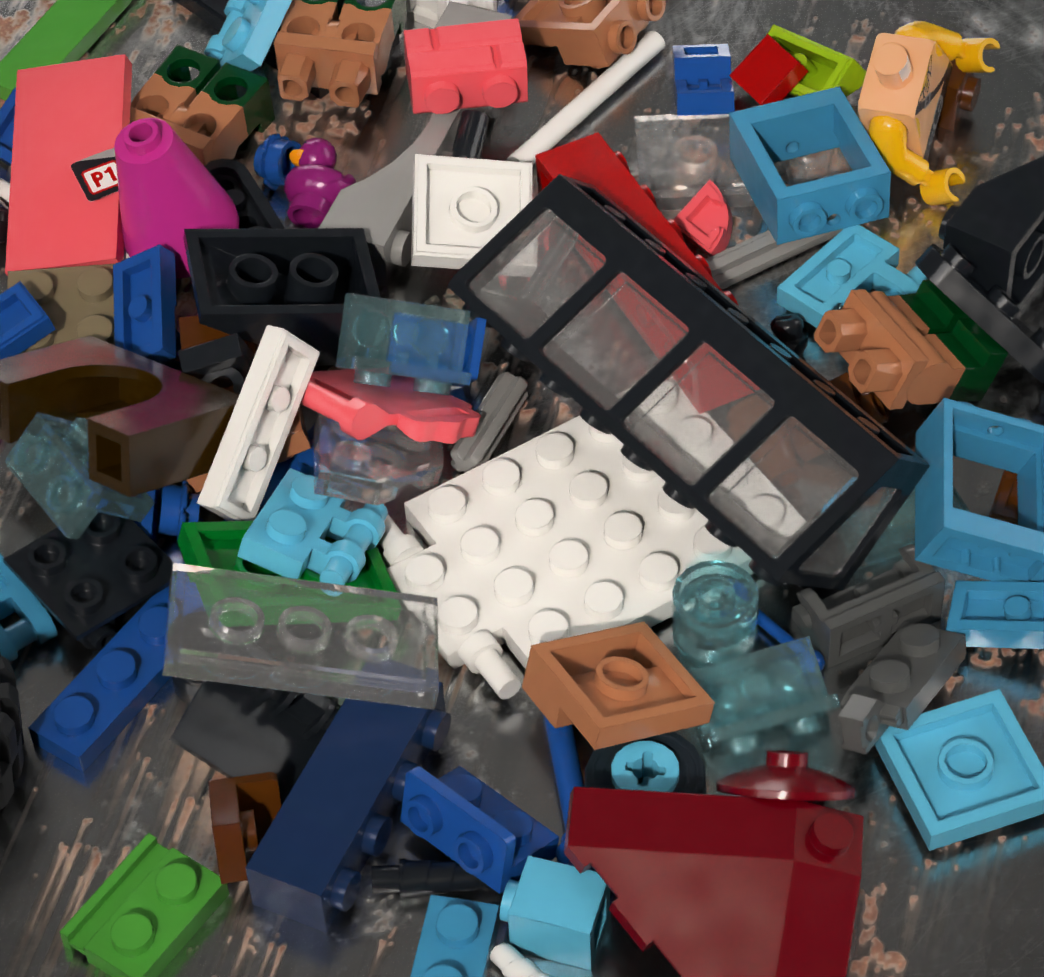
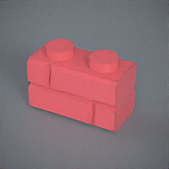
(466, 66)

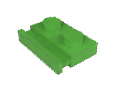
(144, 911)

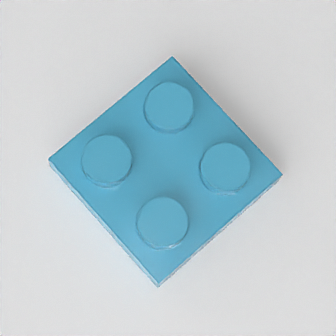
(964, 769)

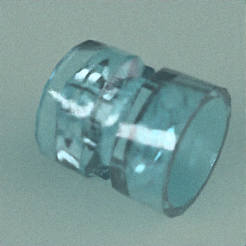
(714, 614)

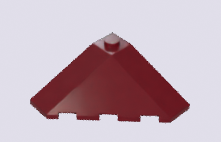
(724, 878)

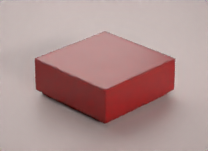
(768, 72)

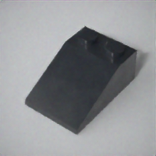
(1003, 230)
(279, 280)

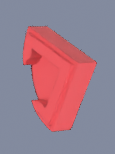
(707, 220)

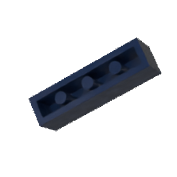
(342, 809)

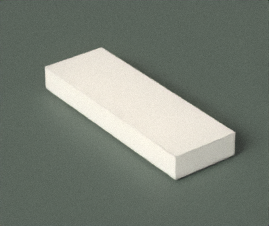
(258, 426)

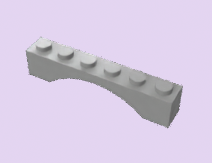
(385, 199)

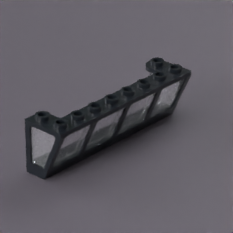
(690, 386)

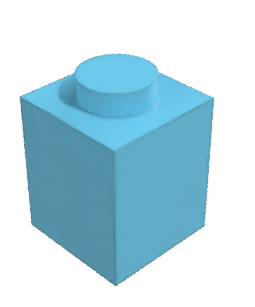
(556, 912)

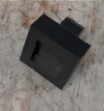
(219, 361)

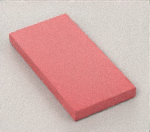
(59, 119)

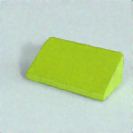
(825, 66)

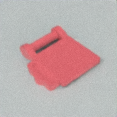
(369, 408)

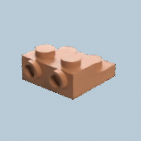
(588, 30)
(615, 686)

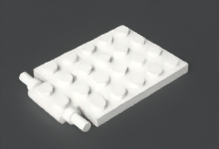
(546, 549)

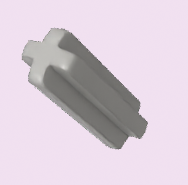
(497, 414)

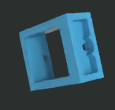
(803, 128)
(967, 539)

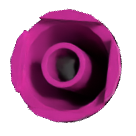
(165, 191)

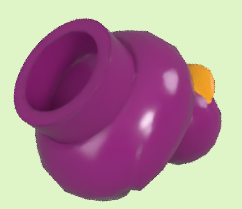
(313, 182)

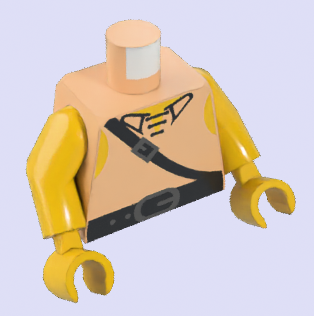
(906, 95)

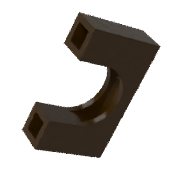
(142, 416)

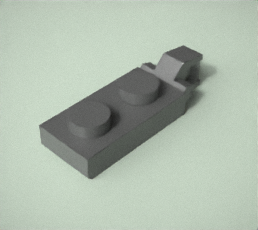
(899, 683)

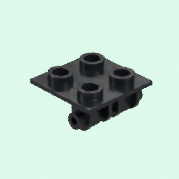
(94, 576)
(254, 730)

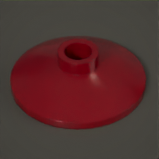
(786, 778)

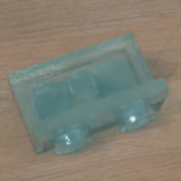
(405, 341)
(55, 471)
(762, 696)

